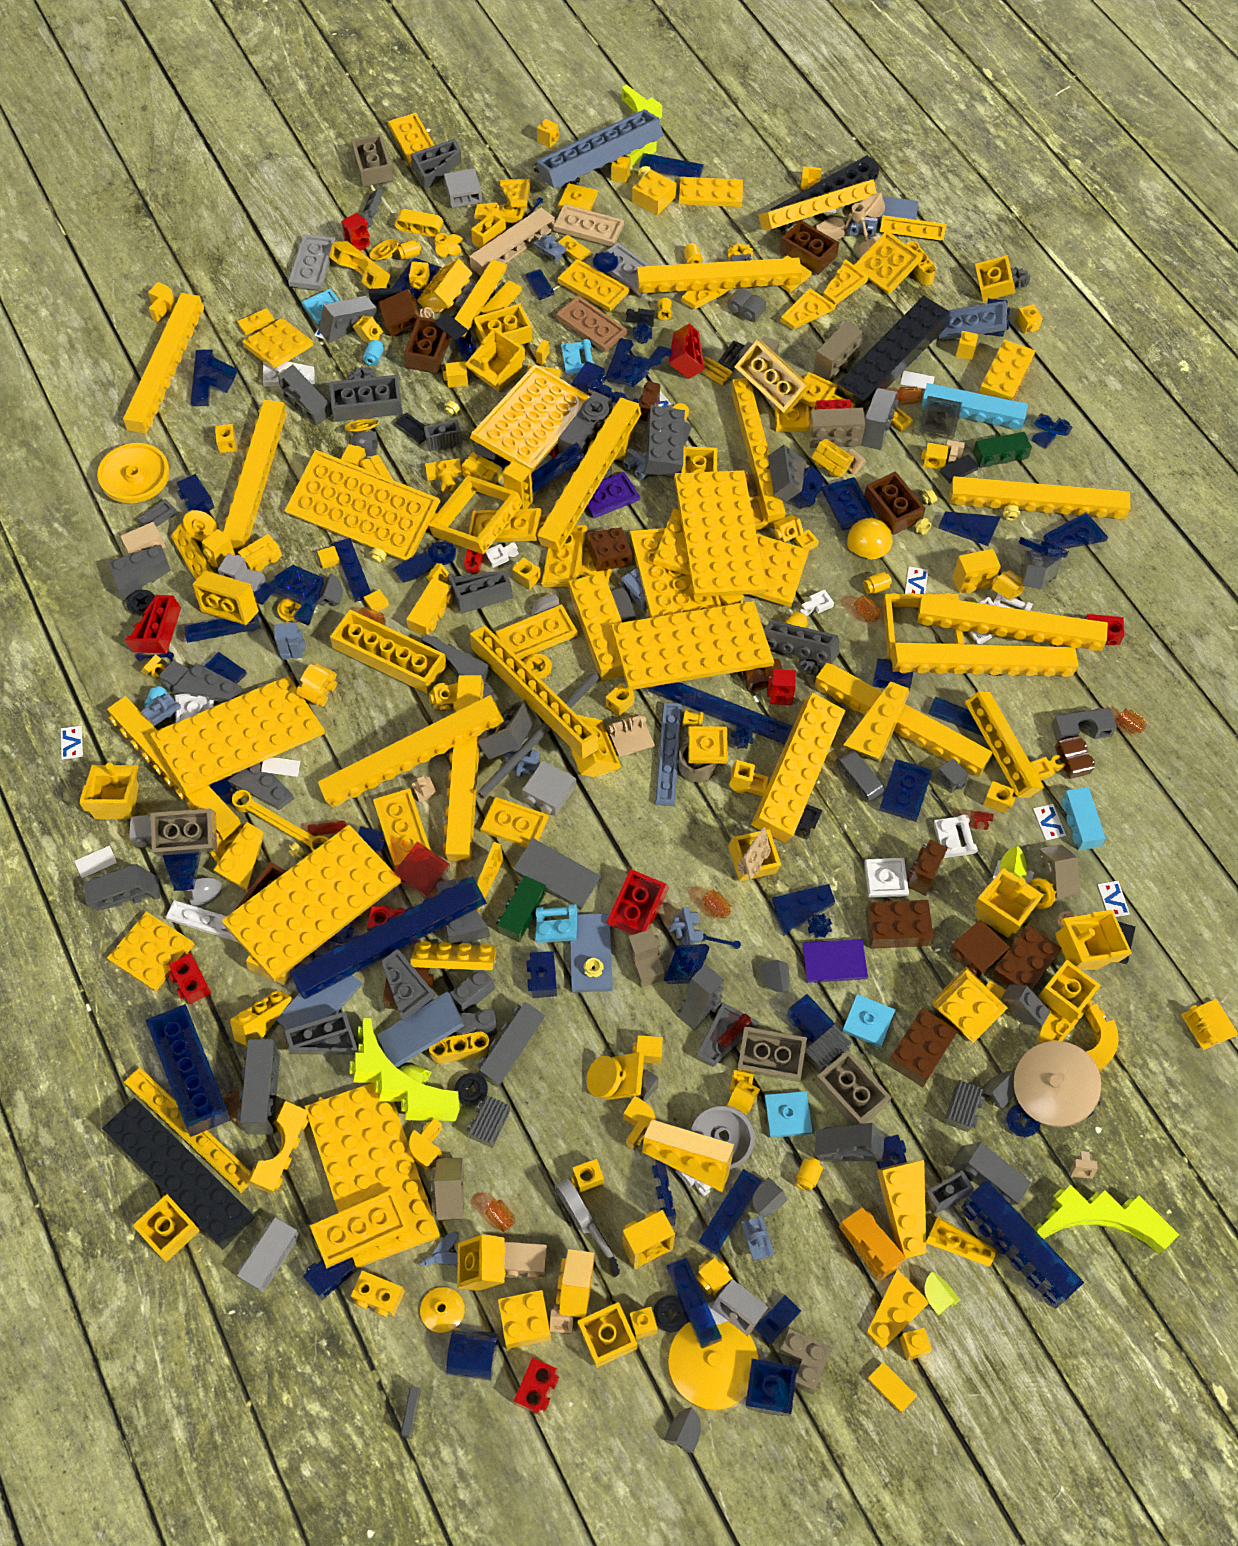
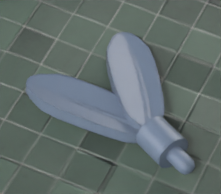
(441, 1252)

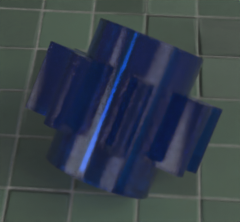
(642, 333)
(742, 732)
(814, 925)

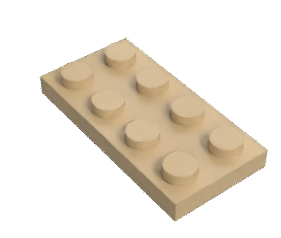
(588, 225)

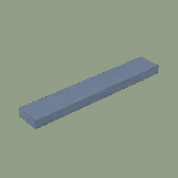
(668, 754)

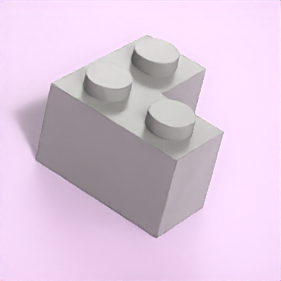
(236, 568)

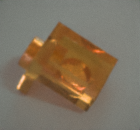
(233, 1098)

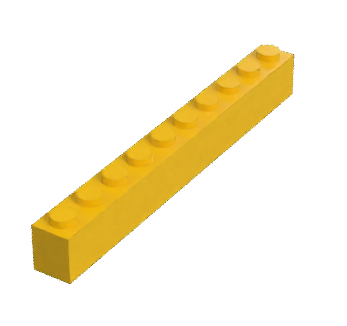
(718, 275)
(163, 363)
(756, 448)
(254, 473)
(589, 474)
(1040, 497)
(1012, 623)
(984, 659)
(534, 692)
(911, 724)
(138, 729)
(411, 751)
(463, 779)

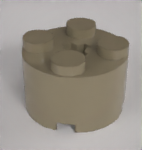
(694, 771)

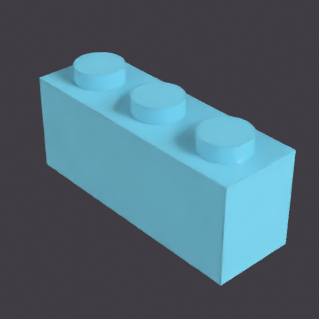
(1083, 818)

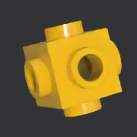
(443, 696)

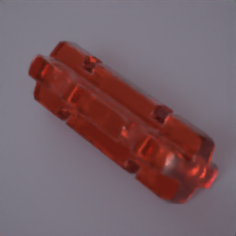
(326, 828)
(734, 1030)

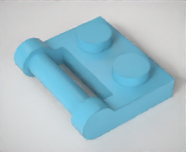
(571, 355)
(556, 929)

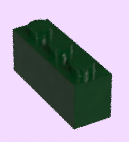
(1002, 449)
(521, 908)

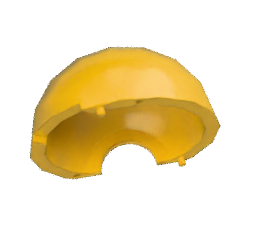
(870, 538)

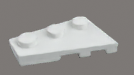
(271, 379)

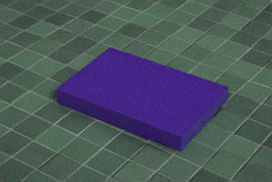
(611, 495)
(834, 961)

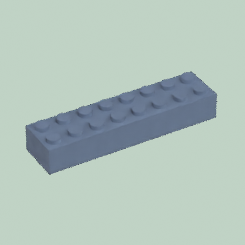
(599, 148)

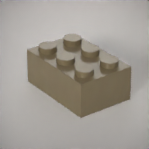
(372, 159)
(838, 352)
(840, 426)
(183, 832)
(772, 1054)
(852, 1089)

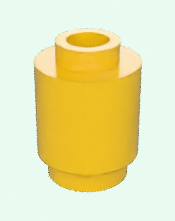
(408, 249)
(692, 254)
(877, 583)
(797, 619)
(808, 1174)

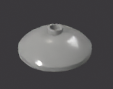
(734, 1123)

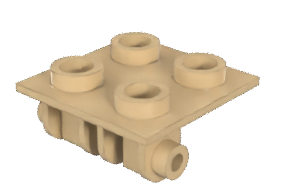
(630, 735)
(755, 855)

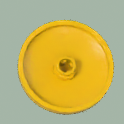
(133, 473)
(713, 1375)

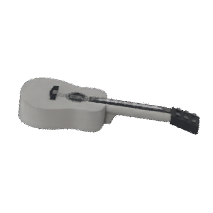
(583, 1219)

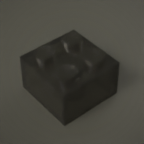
(940, 417)

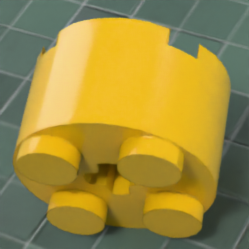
(317, 684)

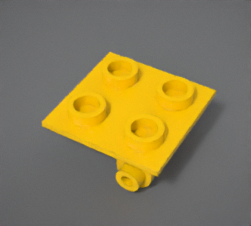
(1209, 1024)

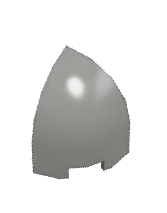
(545, 603)
(205, 891)

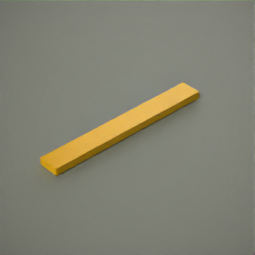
(203, 1143)

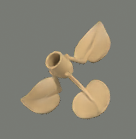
(871, 207)

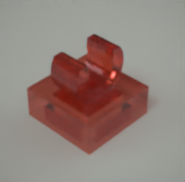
(980, 816)

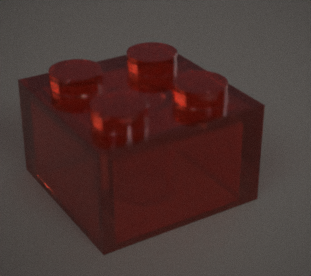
(422, 870)

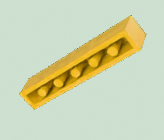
(1004, 744)

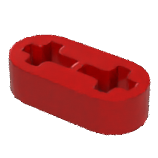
(469, 557)

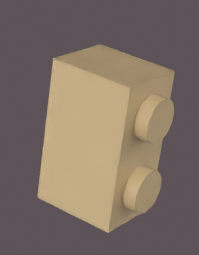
(142, 539)
(525, 1260)

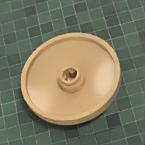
(1057, 1084)

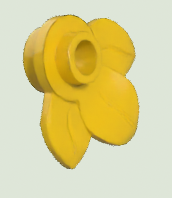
(447, 245)

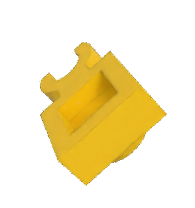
(1045, 768)

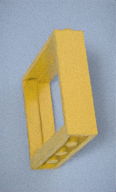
(440, 523)
(909, 600)

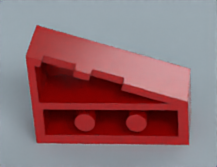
(687, 351)
(156, 627)

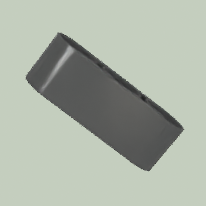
(859, 776)

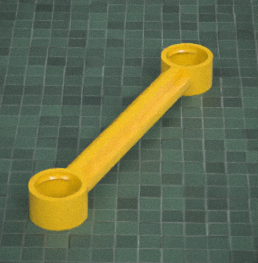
(275, 820)

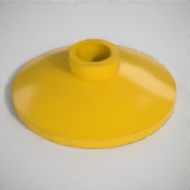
(384, 250)
(361, 425)
(199, 524)
(442, 1321)

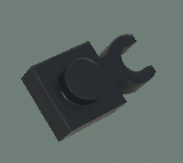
(642, 316)
(808, 819)

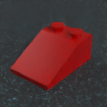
(637, 903)

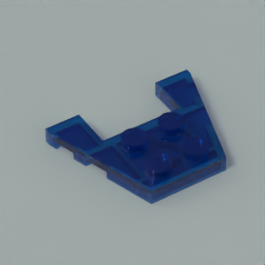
(631, 369)
(296, 586)

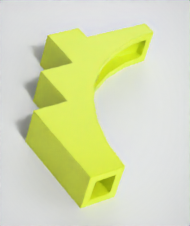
(636, 104)
(416, 1099)
(1132, 1217)

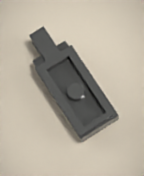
(370, 206)

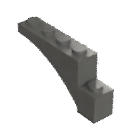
(461, 662)

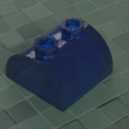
(471, 1353)
(771, 1387)

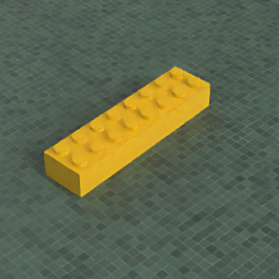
(798, 767)

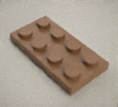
(591, 323)

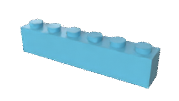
(982, 407)

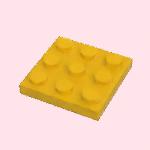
(888, 262)
(277, 343)
(149, 950)

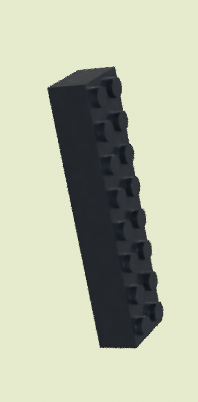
(894, 352)
(178, 1173)

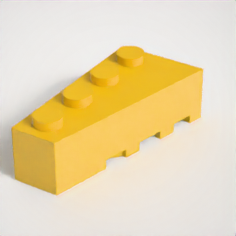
(877, 726)
(690, 1153)
(905, 1202)

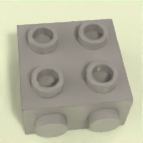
(463, 188)
(549, 788)

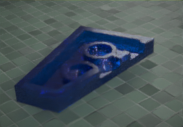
(593, 385)
(970, 526)
(1076, 533)
(182, 870)
(800, 906)
(660, 1172)

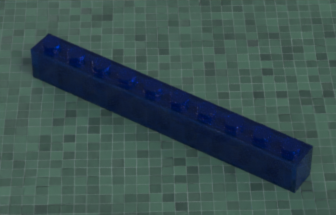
(386, 938)

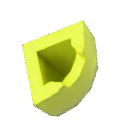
(1014, 862)
(416, 1072)
(939, 1293)

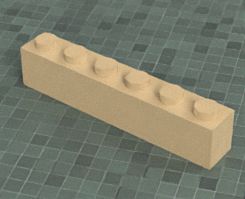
(513, 240)

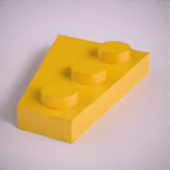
(697, 298)
(806, 309)
(240, 858)
(1057, 1027)
(897, 1309)

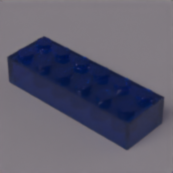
(188, 1070)
(1021, 1245)

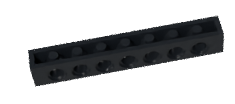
(857, 172)

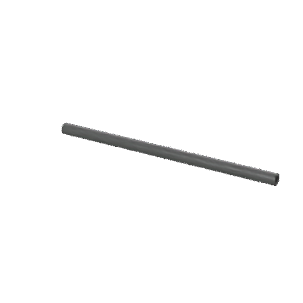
(533, 740)

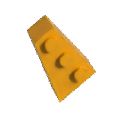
(872, 1244)

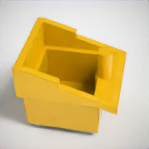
(497, 360)
(111, 791)
(1007, 903)
(1092, 940)
(969, 1005)

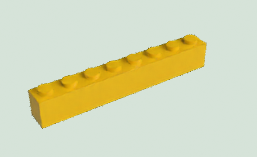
(817, 205)

